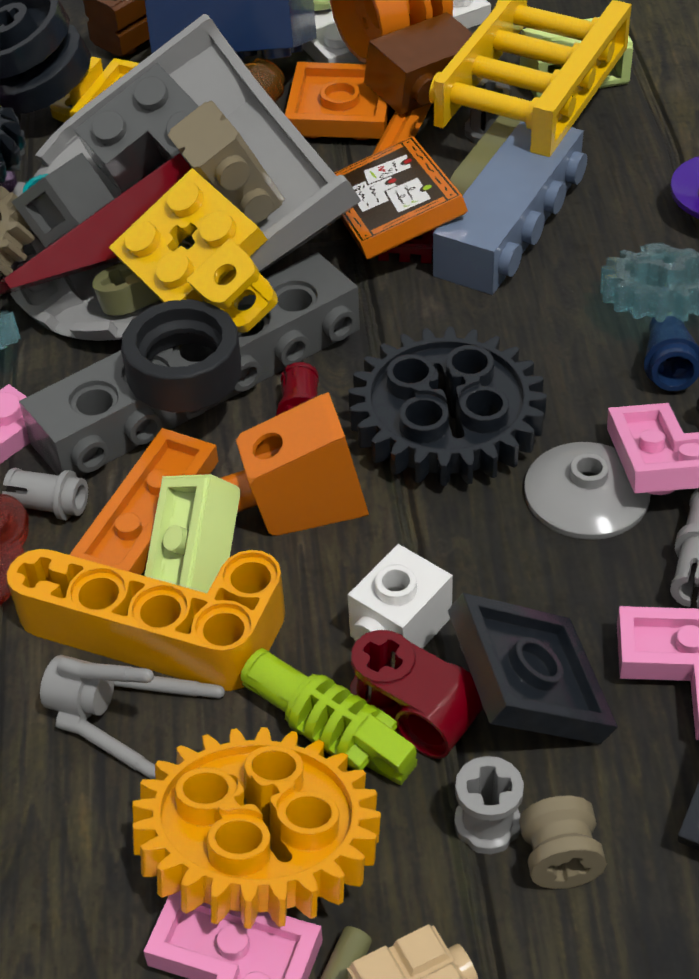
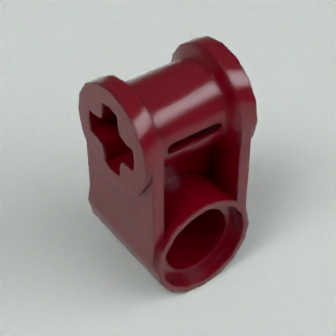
(422, 692)

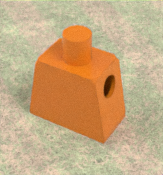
(299, 470)

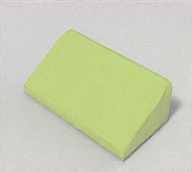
(192, 530)

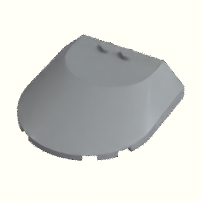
(207, 71)

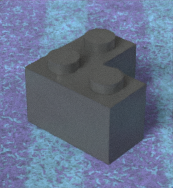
(132, 129)

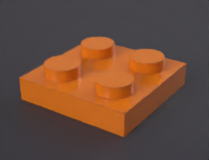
(335, 102)

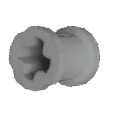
(488, 803)

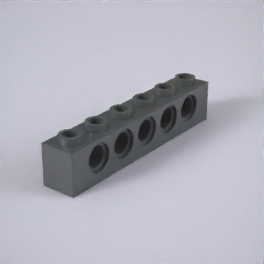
(98, 418)

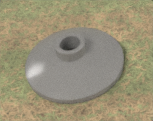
(583, 492)

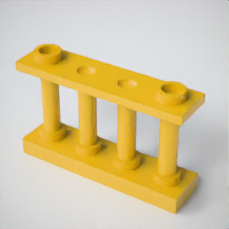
(564, 90)

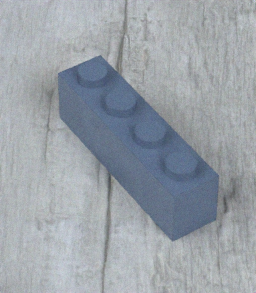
(506, 210)

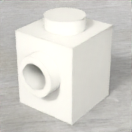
(403, 597)

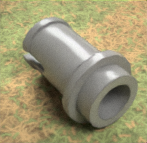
(59, 494)

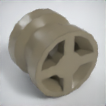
(562, 842)

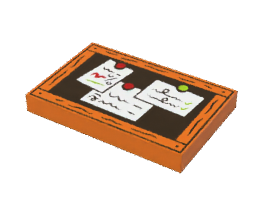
(399, 196)

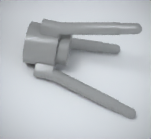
(86, 688)

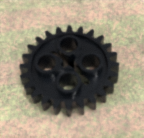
(407, 416)

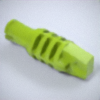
(334, 715)

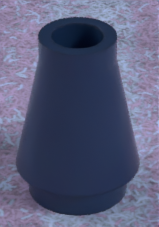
(671, 355)

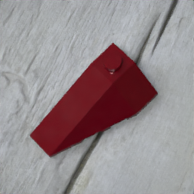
(89, 242)

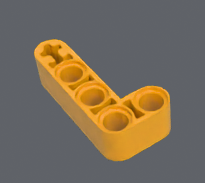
(153, 620)

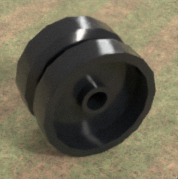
(38, 54)

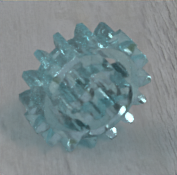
(653, 282)

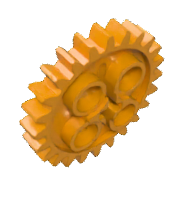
(255, 826)

